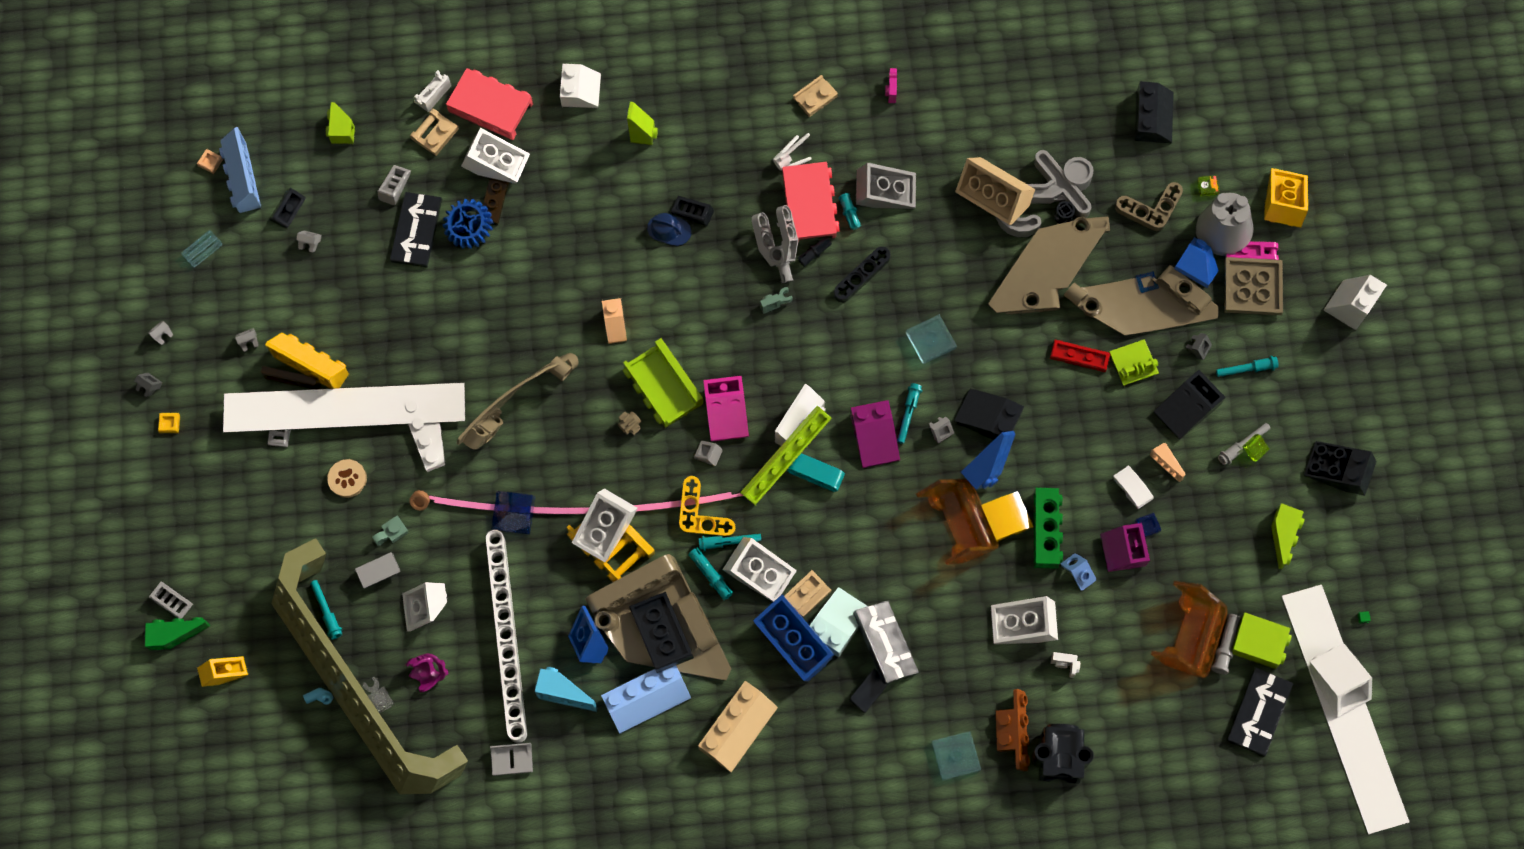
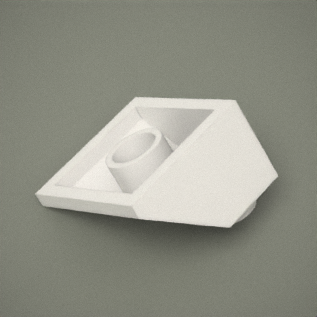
(423, 604)

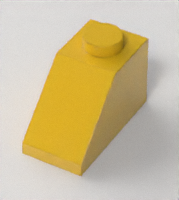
(221, 671)

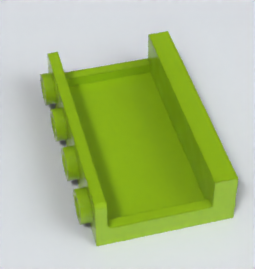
(663, 384)

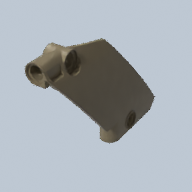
(1133, 312)
(489, 422)

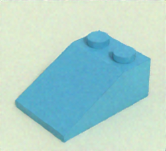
(558, 689)

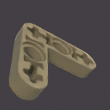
(1157, 213)

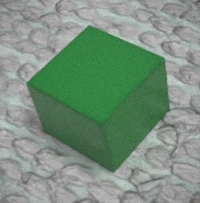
(1364, 617)

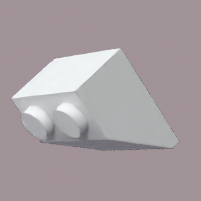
(579, 86)

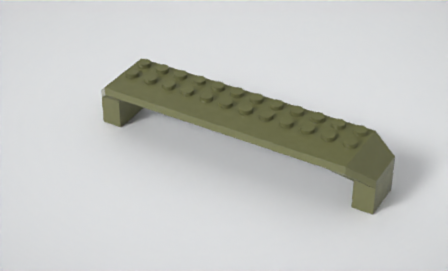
(405, 770)

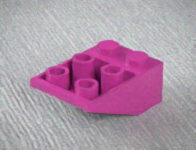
(726, 408)

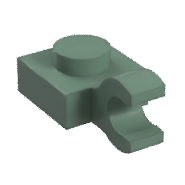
(771, 302)
(393, 530)

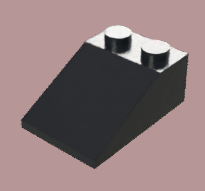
(988, 414)

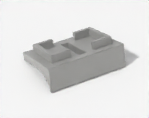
(501, 759)

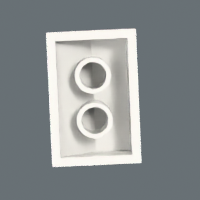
(799, 410)

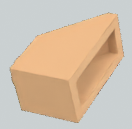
(614, 321)

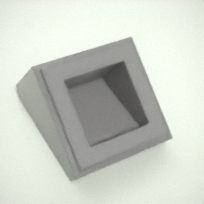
(708, 453)

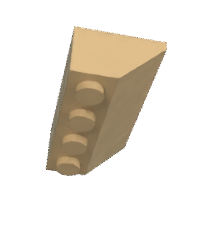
(994, 190)
(737, 726)

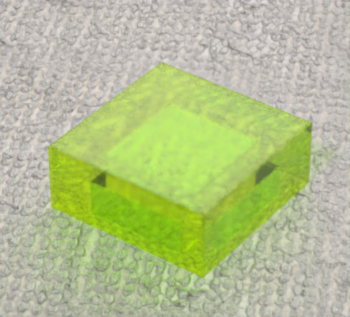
(1256, 447)

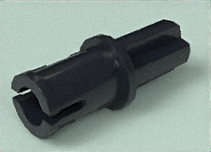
(814, 251)

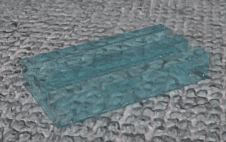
(199, 246)

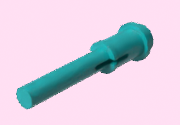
(1257, 365)
(911, 403)
(718, 541)
(329, 619)

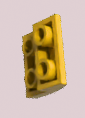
(1007, 516)

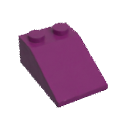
(875, 434)

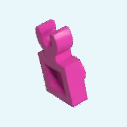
(891, 89)

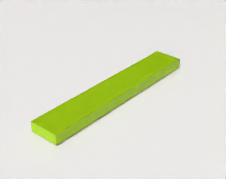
(786, 455)

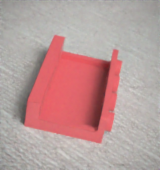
(489, 103)
(810, 199)

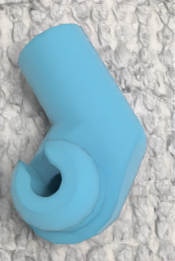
(318, 694)

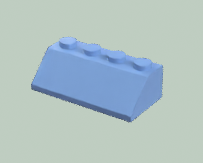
(240, 172)
(645, 697)

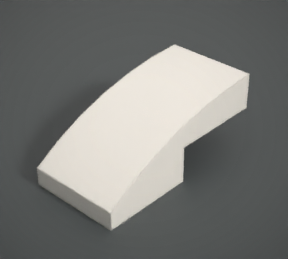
(1133, 486)

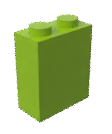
(1261, 641)

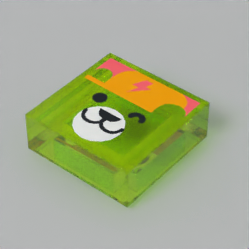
(1208, 185)

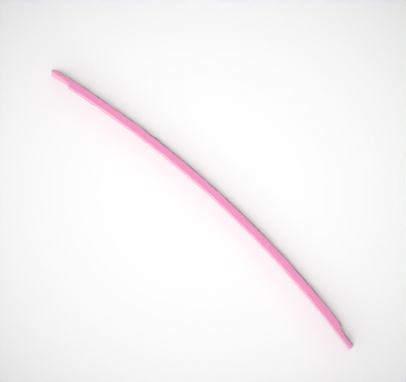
(545, 510)

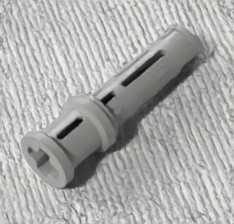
(1225, 652)

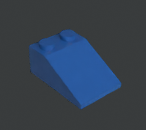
(990, 462)

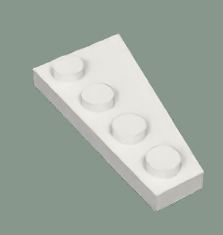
(428, 440)

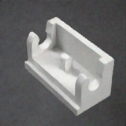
(433, 91)

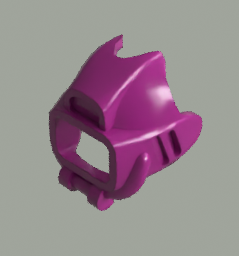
(425, 672)

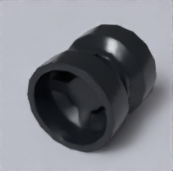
(1064, 216)

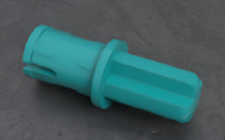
(849, 211)

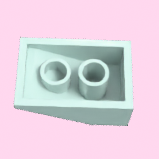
(836, 621)

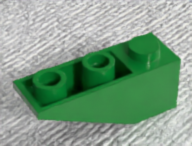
(166, 635)

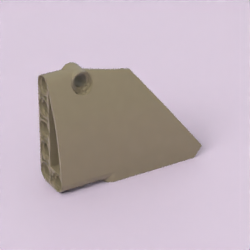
(648, 581)

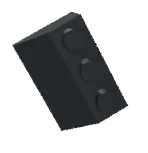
(1154, 113)

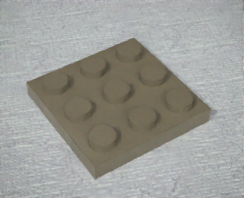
(1253, 286)

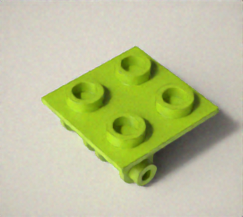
(1134, 362)

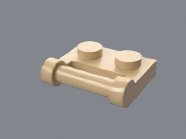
(439, 134)

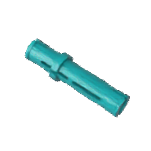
(710, 573)

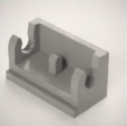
(377, 570)

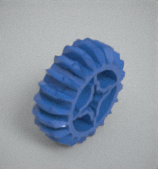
(453, 227)

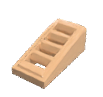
(1167, 460)

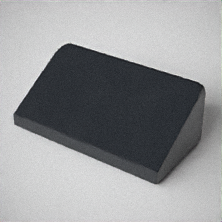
(287, 208)
(868, 691)

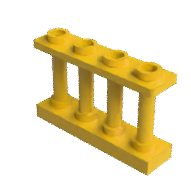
(629, 535)

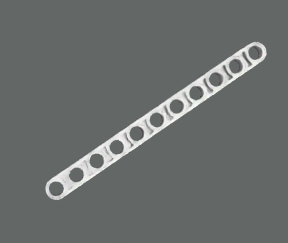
(506, 644)

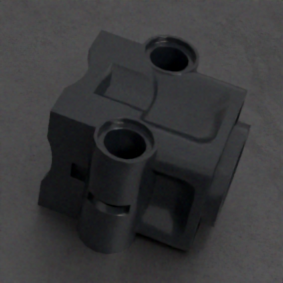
(1061, 749)

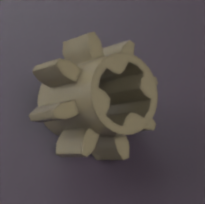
(629, 423)

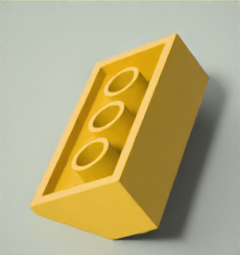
(307, 361)

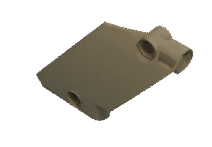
(1048, 266)

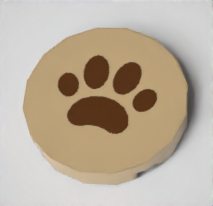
(347, 478)

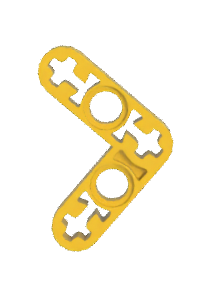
(698, 520)

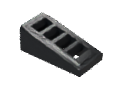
(703, 215)

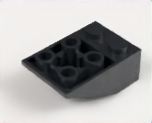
(1189, 404)
(1341, 467)

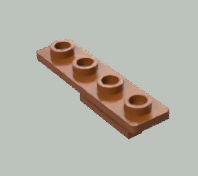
(1012, 730)

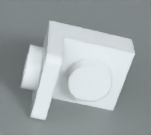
(1063, 660)

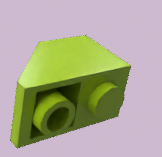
(340, 127)

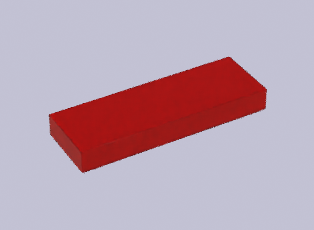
(1080, 355)

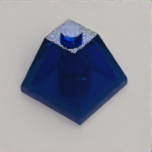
(513, 512)

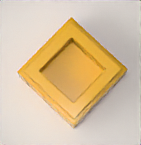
(169, 422)

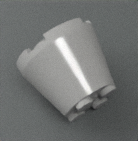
(1226, 224)

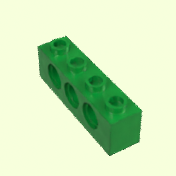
(1043, 557)

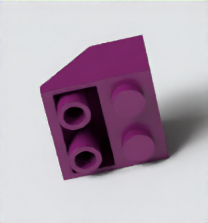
(1125, 547)

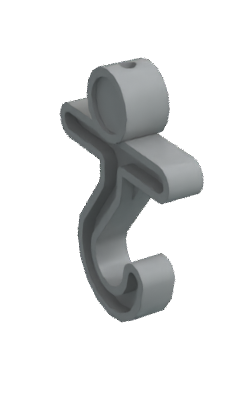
(1061, 186)

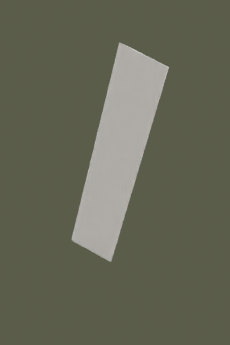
(342, 407)
(1354, 730)

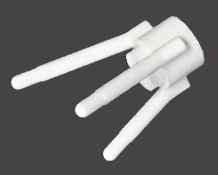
(783, 158)

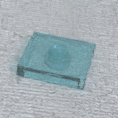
(931, 339)
(956, 755)

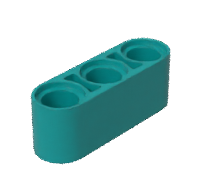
(817, 472)

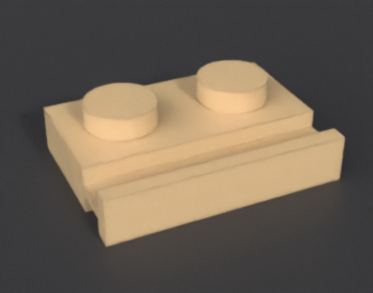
(815, 96)
(808, 593)

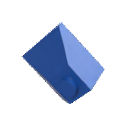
(1198, 263)
(587, 638)

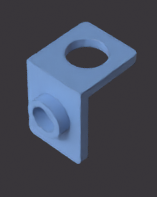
(1080, 571)

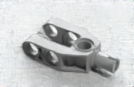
(766, 243)

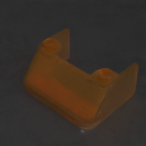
(964, 516)
(1198, 633)

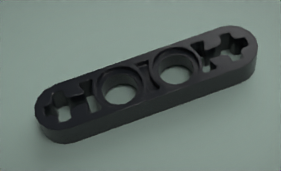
(862, 274)

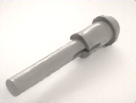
(1227, 456)

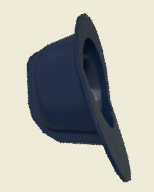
(669, 229)

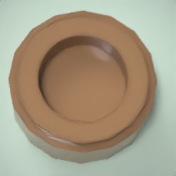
(419, 500)

